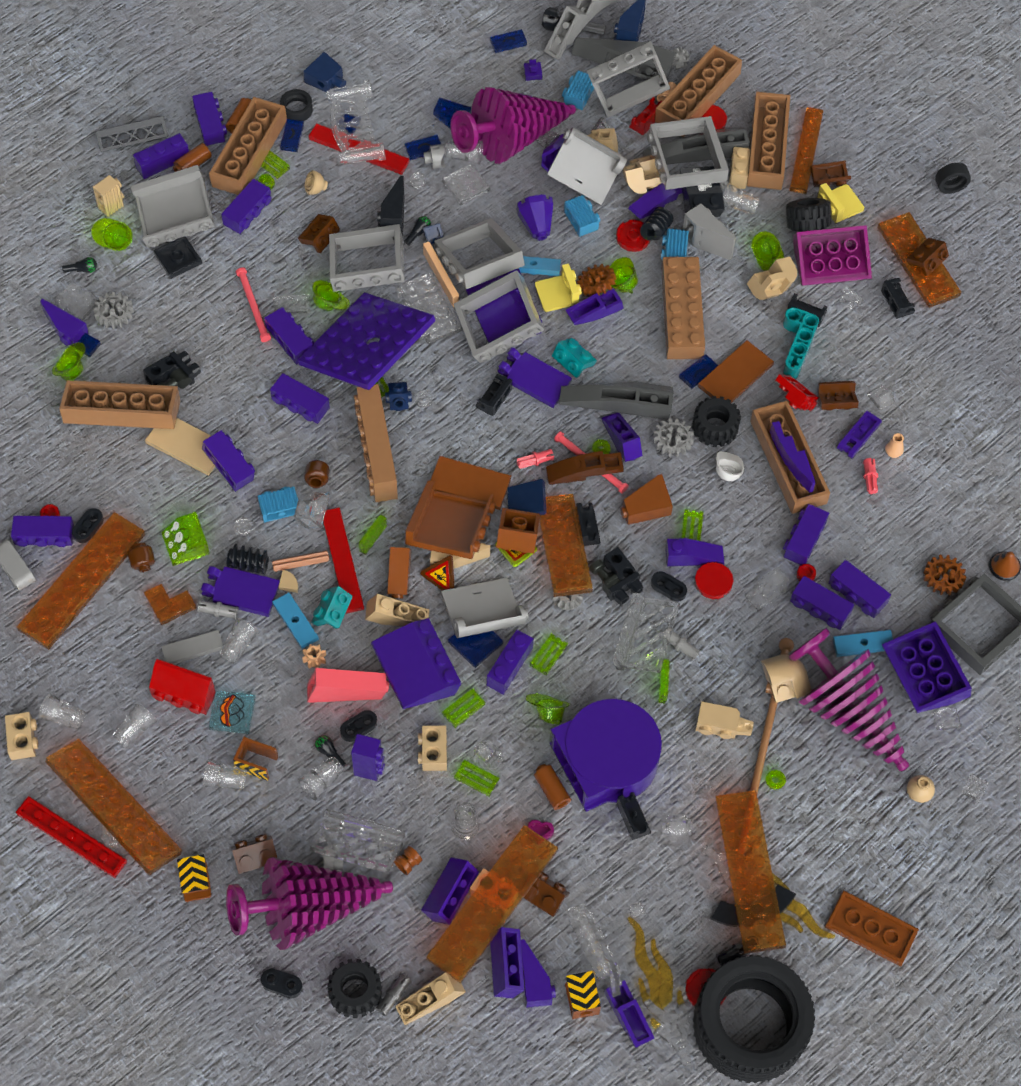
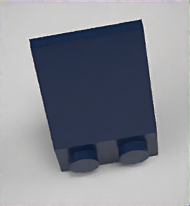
(630, 22)

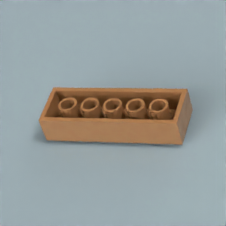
(700, 87)
(768, 140)
(248, 146)
(682, 308)
(120, 404)
(375, 444)
(793, 491)

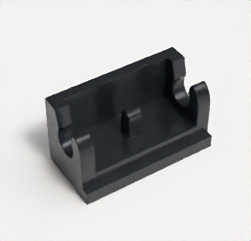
(896, 298)
(820, 313)
(495, 395)
(588, 524)
(633, 816)

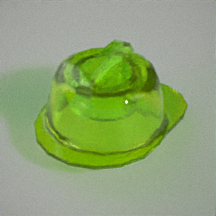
(112, 234)
(766, 249)
(625, 275)
(326, 298)
(70, 363)
(548, 708)

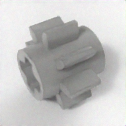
(681, 58)

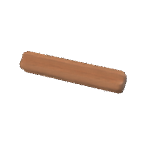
(301, 560)

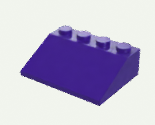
(502, 313)
(416, 664)
(927, 668)

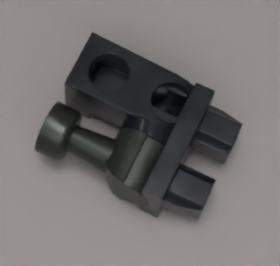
(172, 367)
(622, 579)

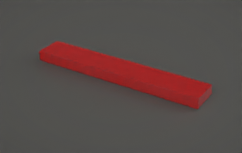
(393, 161)
(342, 558)
(71, 837)

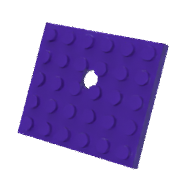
(344, 348)

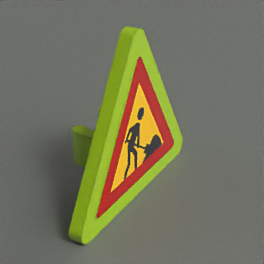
(515, 557)

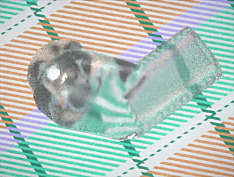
(108, 839)

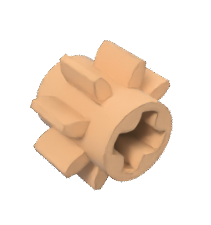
(319, 656)

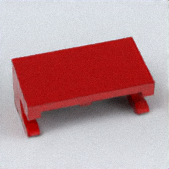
(642, 123)

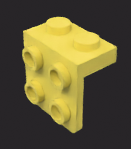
(843, 202)
(559, 291)

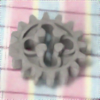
(124, 311)
(679, 445)

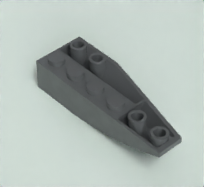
(604, 50)
(695, 147)
(624, 397)

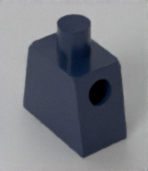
(324, 73)

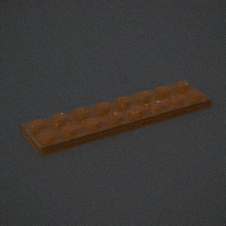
(80, 581)
(113, 806)
(750, 872)
(492, 904)

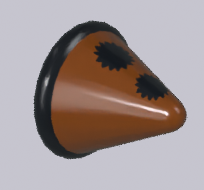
(1005, 566)

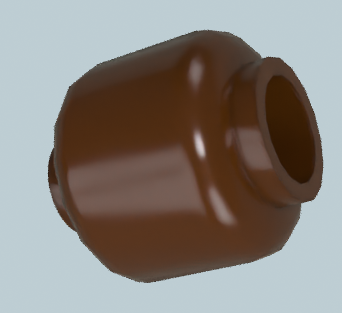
(316, 473)
(141, 557)

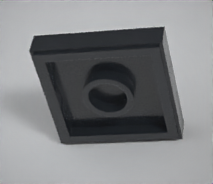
(177, 257)

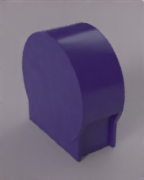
(608, 751)

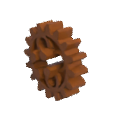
(597, 280)
(933, 574)

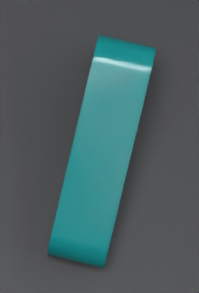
(800, 325)

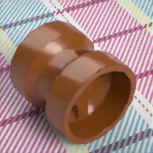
(408, 860)

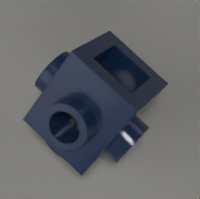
(398, 396)

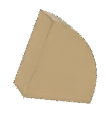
(288, 582)

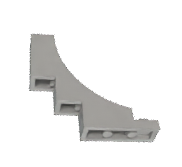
(571, 24)

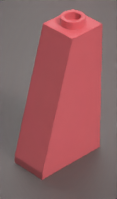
(345, 685)

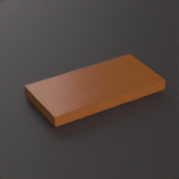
(736, 372)
(470, 481)
(872, 928)

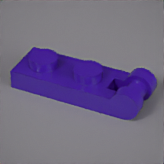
(859, 434)

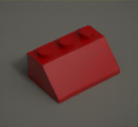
(181, 687)

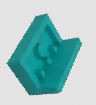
(573, 356)
(332, 607)

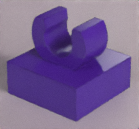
(532, 70)

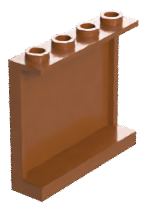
(449, 522)

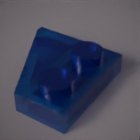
(445, 109)

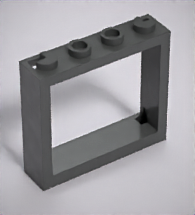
(958, 645)

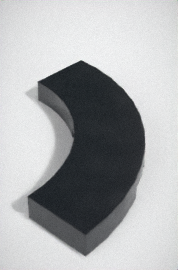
(726, 912)

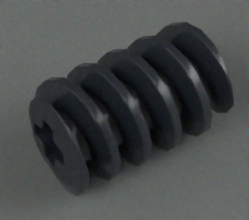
(656, 224)
(247, 559)

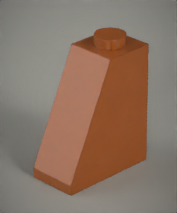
(647, 502)
(399, 572)

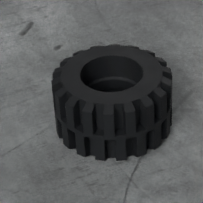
(808, 214)
(719, 409)
(352, 971)

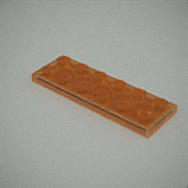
(904, 238)
(564, 547)

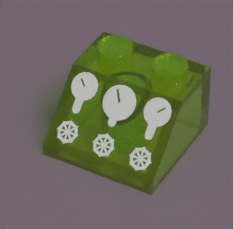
(185, 539)

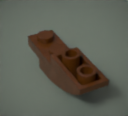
(583, 466)

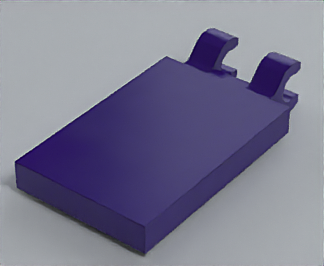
(534, 377)
(242, 590)

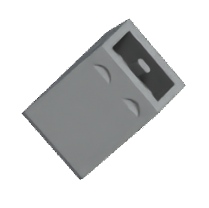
(708, 232)

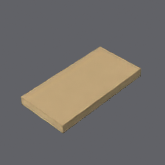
(183, 444)

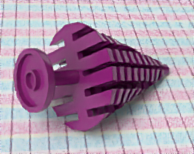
(505, 122)
(849, 697)
(302, 899)

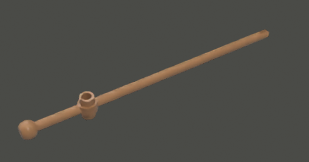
(786, 645)

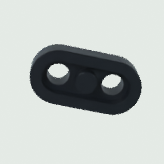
(86, 526)
(669, 586)
(357, 725)
(280, 984)

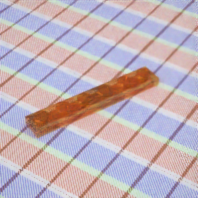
(806, 150)

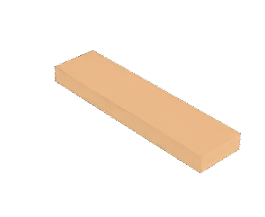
(440, 273)

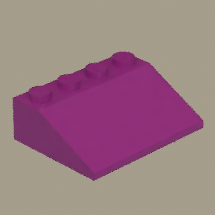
(832, 255)

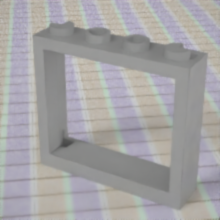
(635, 94)
(686, 127)
(362, 239)
(486, 271)
(487, 295)

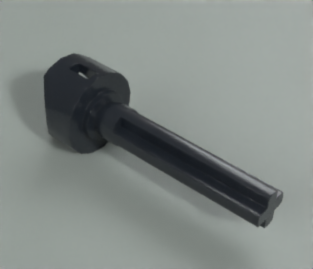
(550, 24)

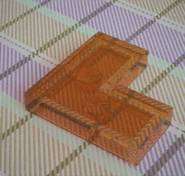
(168, 608)

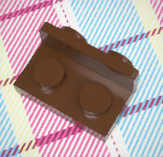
(318, 232)

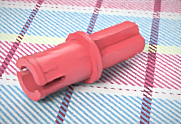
(535, 459)
(870, 475)

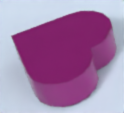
(544, 829)

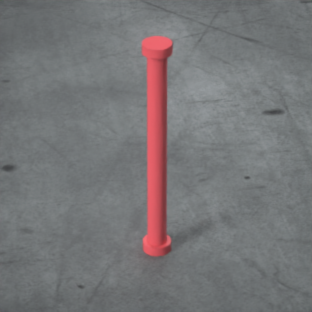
(264, 335)
(577, 451)

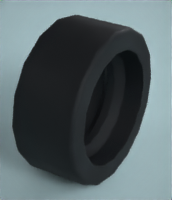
(297, 95)
(955, 185)

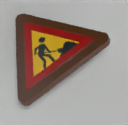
(441, 573)

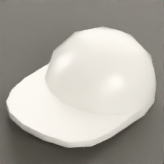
(729, 466)

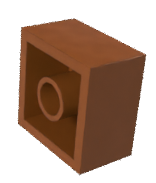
(518, 530)

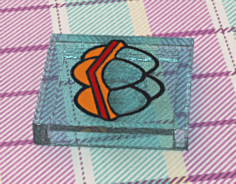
(232, 712)

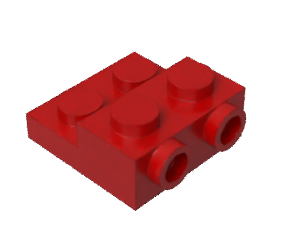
(798, 394)

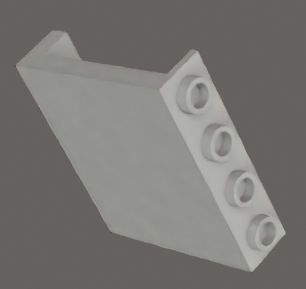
(173, 206)

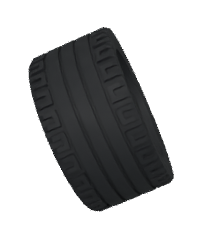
(780, 984)

